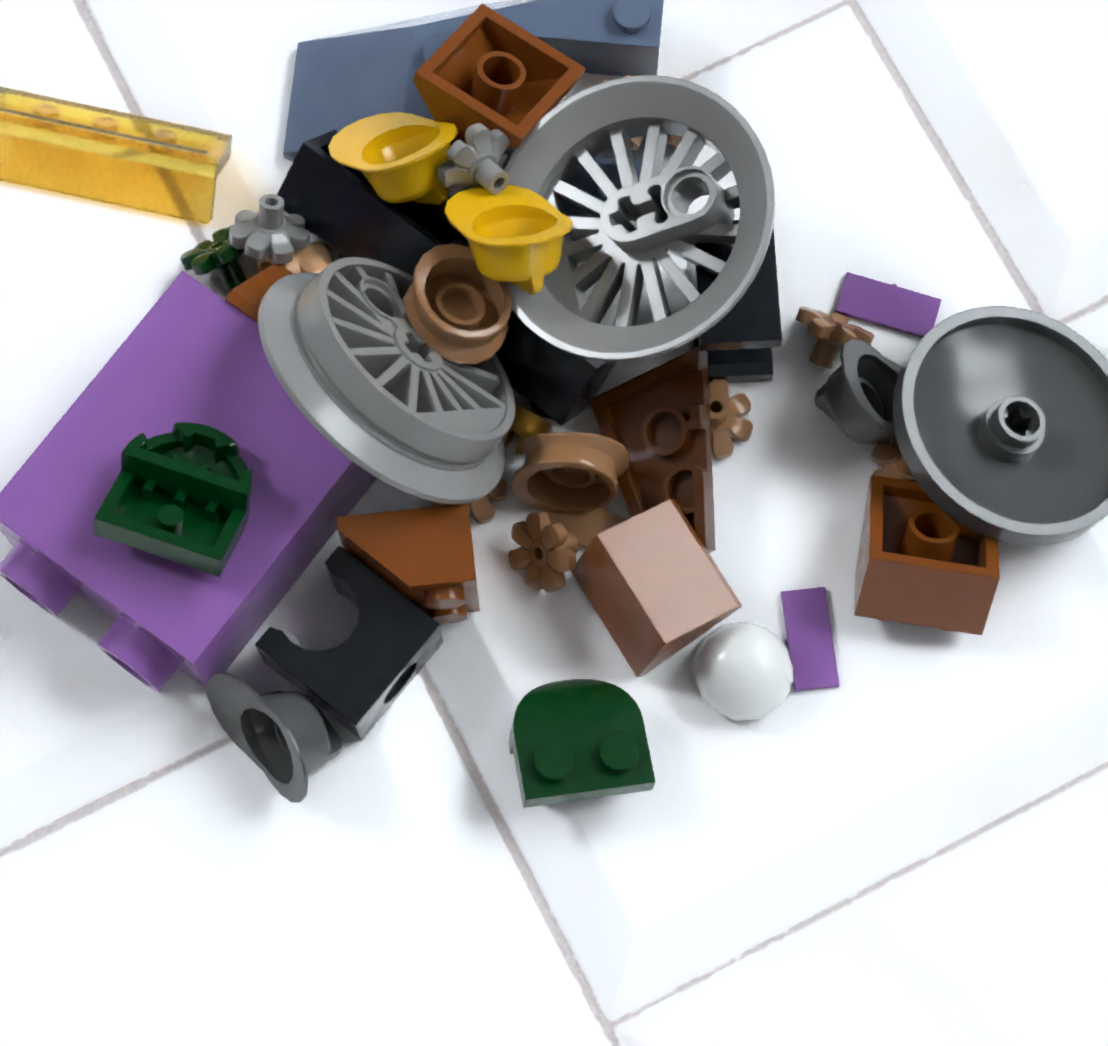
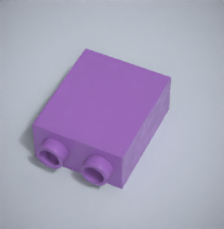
(190, 364)

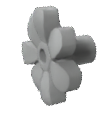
(477, 162)
(269, 231)

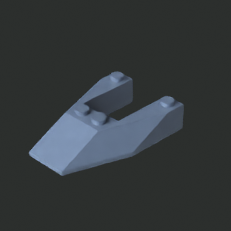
(374, 67)

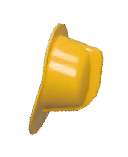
(397, 155)
(510, 233)

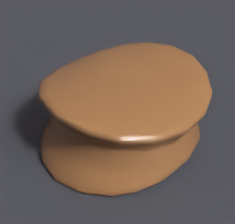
(457, 306)
(569, 471)

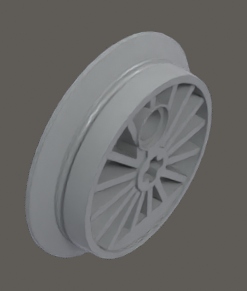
(644, 215)
(377, 389)

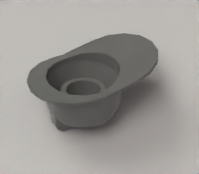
(861, 393)
(276, 730)

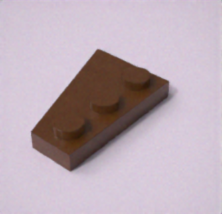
(668, 438)

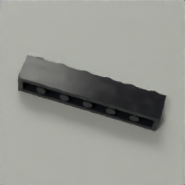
(357, 223)

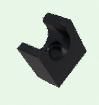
(744, 338)
(372, 665)

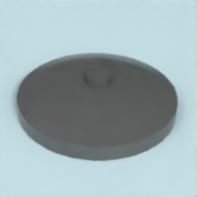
(1007, 424)

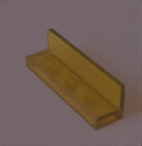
(110, 155)

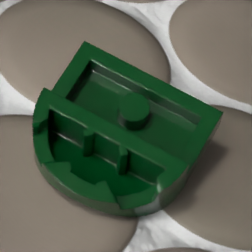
(180, 497)
(579, 743)

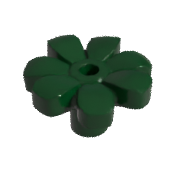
(216, 256)

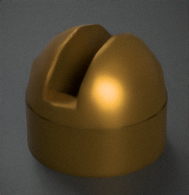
(525, 425)

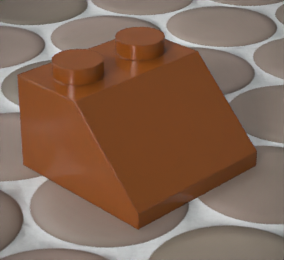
(421, 555)
(921, 562)

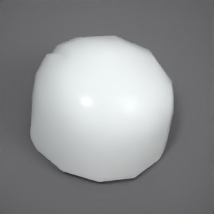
(743, 670)

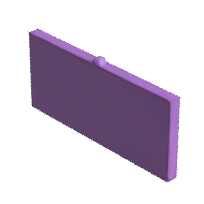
(887, 305)
(809, 639)

